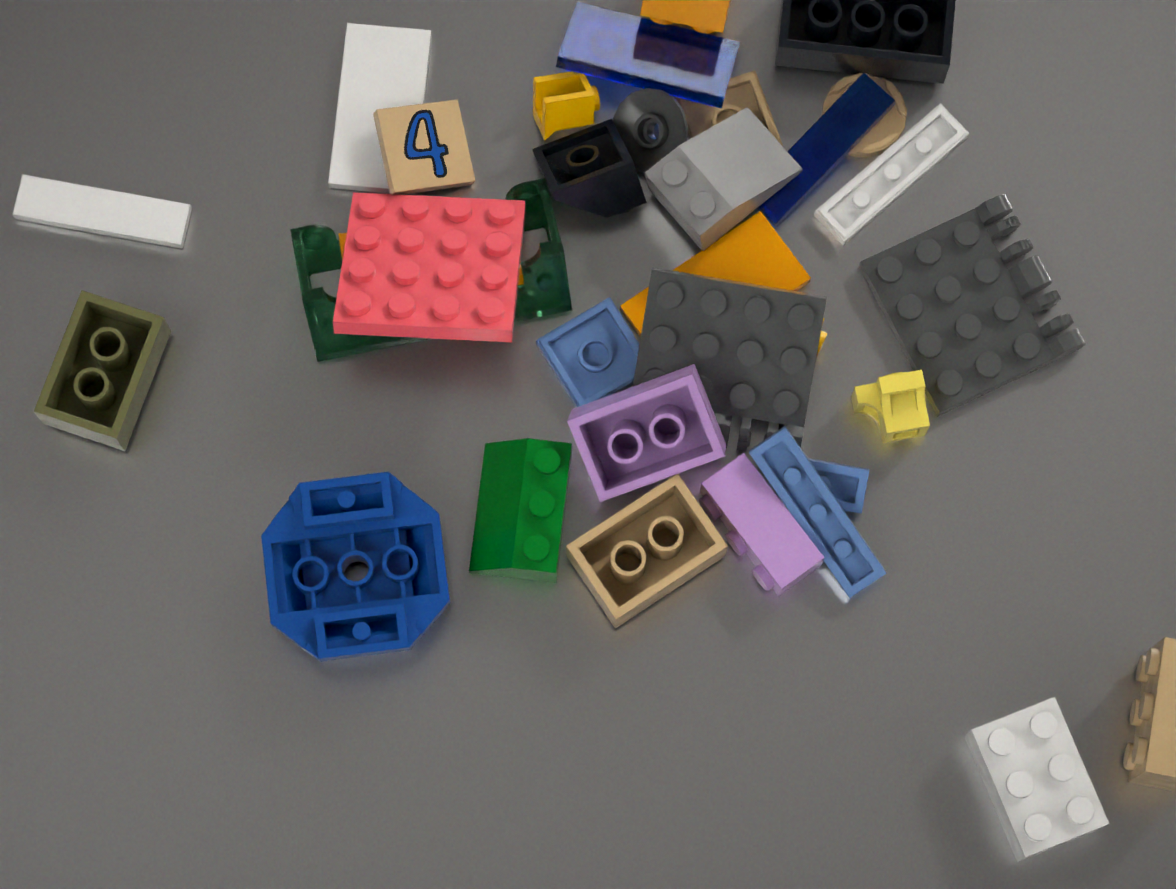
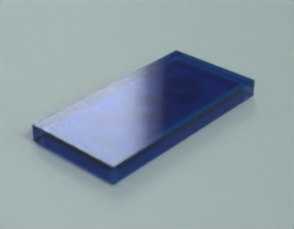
(648, 54)

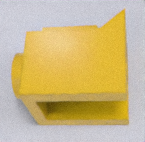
(563, 102)

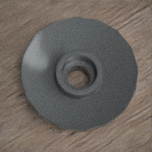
(636, 124)

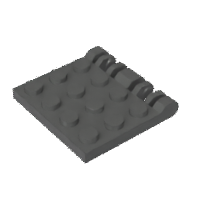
(964, 310)
(747, 343)

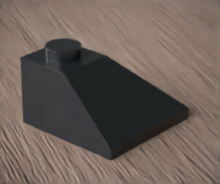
(591, 171)

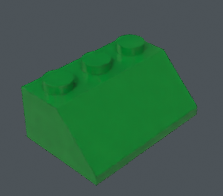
(521, 509)

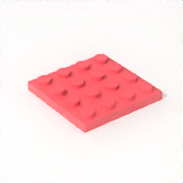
(430, 267)

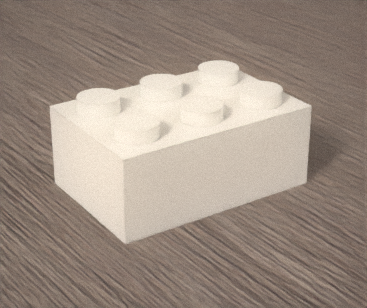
(1036, 779)

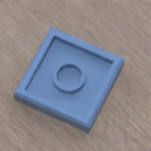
(592, 353)

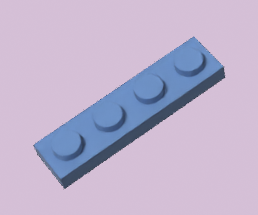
(817, 511)

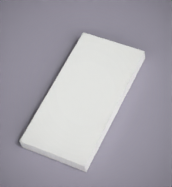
(378, 71)

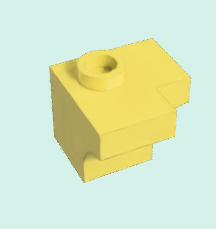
(895, 405)

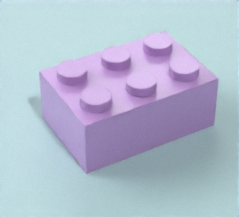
(647, 433)

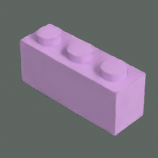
(759, 525)

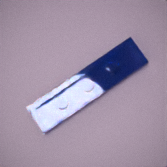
(829, 143)

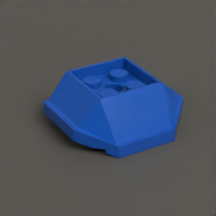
(347, 522)

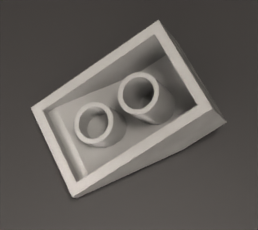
(721, 176)

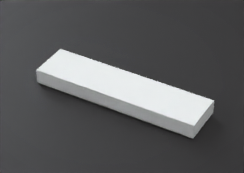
(891, 174)
(102, 211)

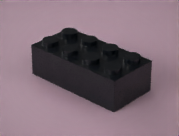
(868, 37)

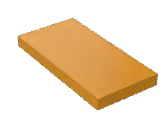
(745, 254)

